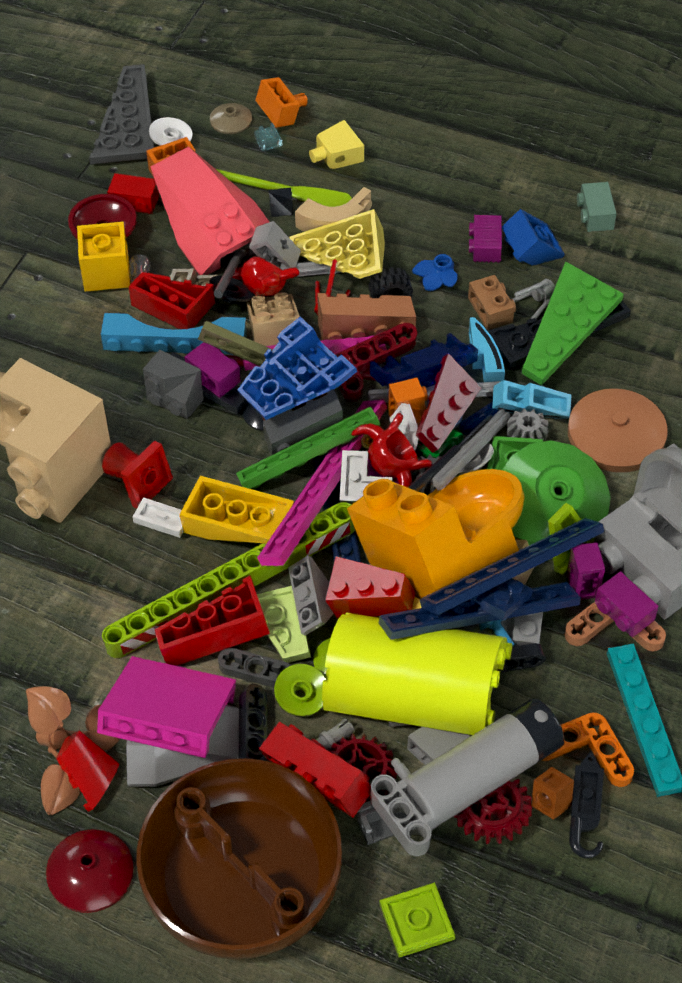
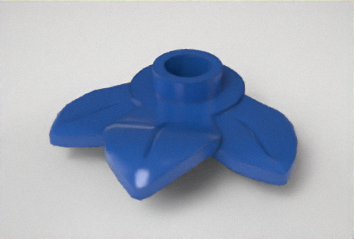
(436, 272)

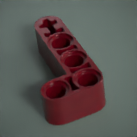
(371, 349)

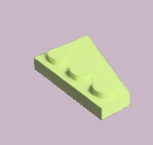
(283, 624)

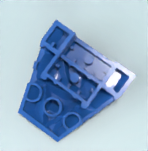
(294, 372)

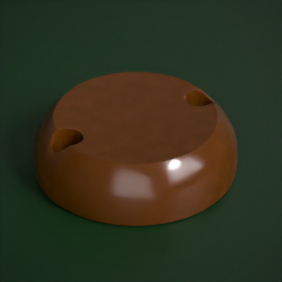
(241, 860)

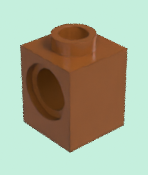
(552, 793)

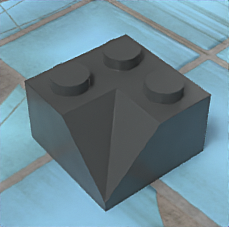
(173, 384)

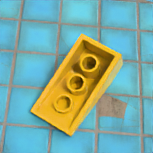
(232, 512)

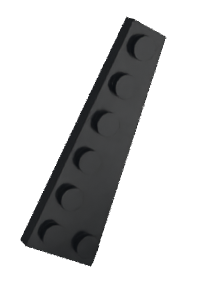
(515, 341)

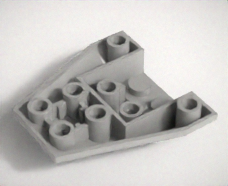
(158, 766)

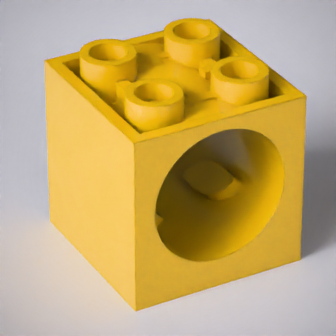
(103, 256)

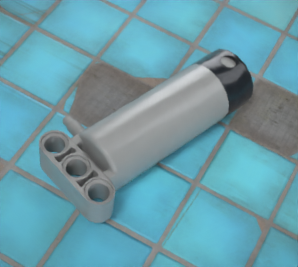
(465, 773)

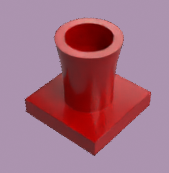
(142, 474)

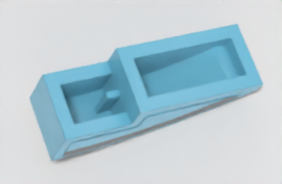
(488, 353)
(544, 400)

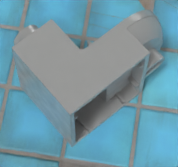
(646, 532)

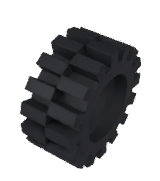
(393, 279)

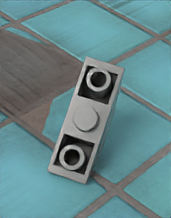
(309, 594)

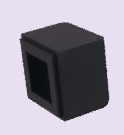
(280, 202)

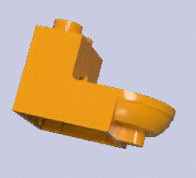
(441, 533)

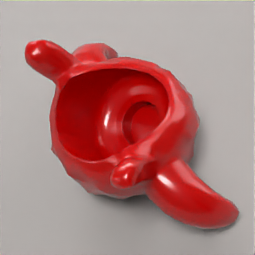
(263, 277)
(391, 451)

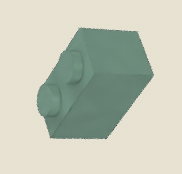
(597, 206)

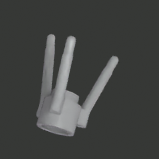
(540, 292)

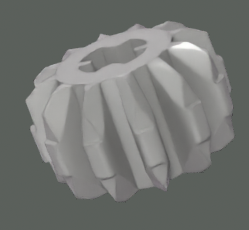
(527, 425)

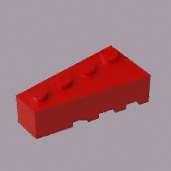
(213, 626)
(327, 772)

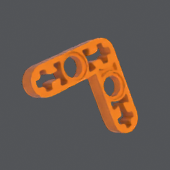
(588, 736)

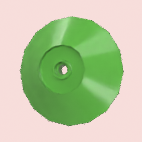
(551, 466)

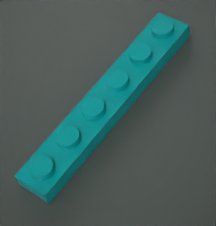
(645, 720)

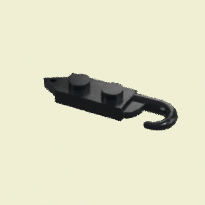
(586, 805)

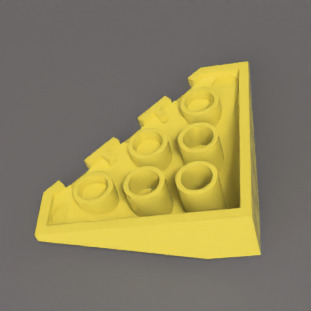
(353, 242)

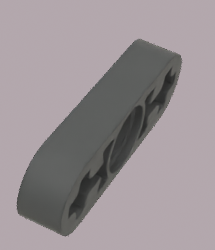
(235, 670)

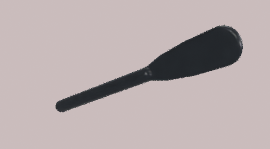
(420, 482)

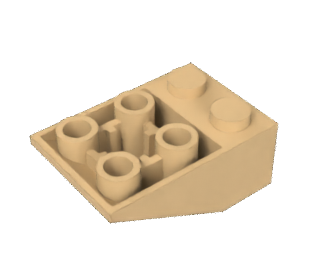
(270, 316)

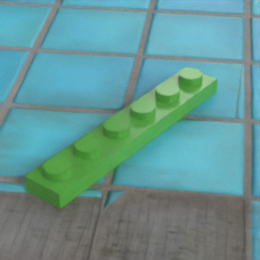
(301, 452)

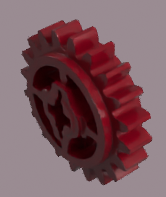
(496, 815)

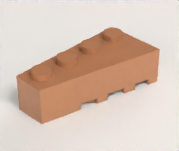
(362, 316)

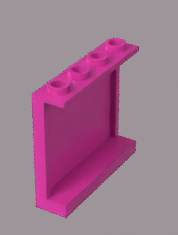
(165, 706)

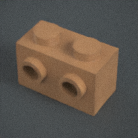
(491, 302)

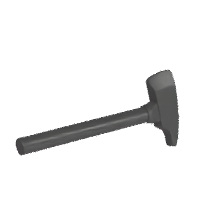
(231, 268)

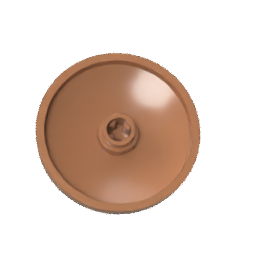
(617, 428)

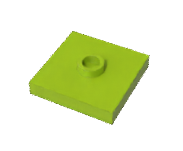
(417, 920)

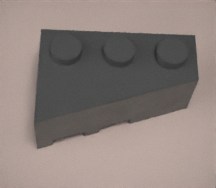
(302, 423)

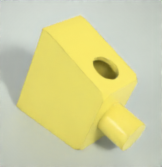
(338, 147)

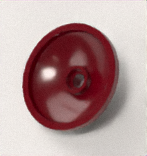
(100, 210)
(92, 885)

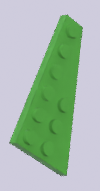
(571, 316)

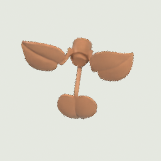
(46, 711)

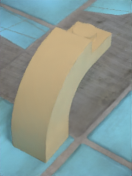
(314, 215)

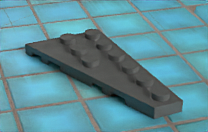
(127, 121)

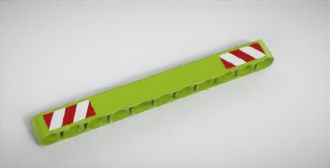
(324, 531)

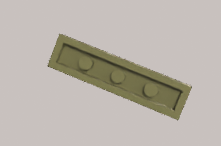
(233, 343)

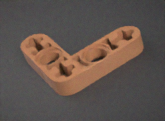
(593, 628)

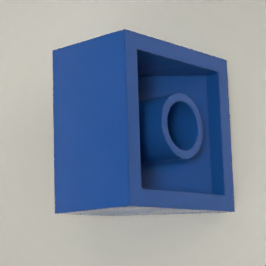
(531, 239)

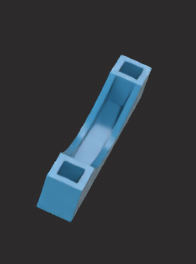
(127, 334)

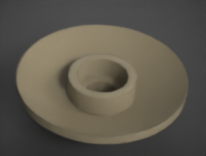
(230, 118)

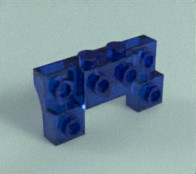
(424, 363)

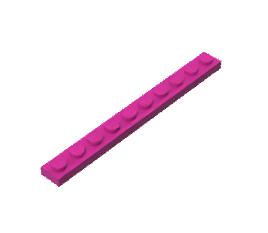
(312, 498)

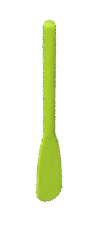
(322, 196)

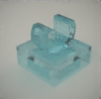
(268, 137)

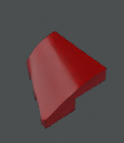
(87, 767)

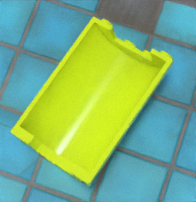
(414, 680)

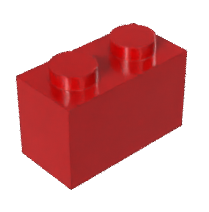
(137, 190)

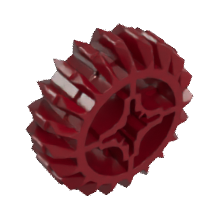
(378, 762)

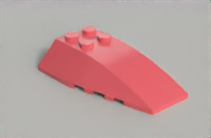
(205, 209)

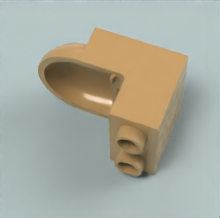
(51, 439)

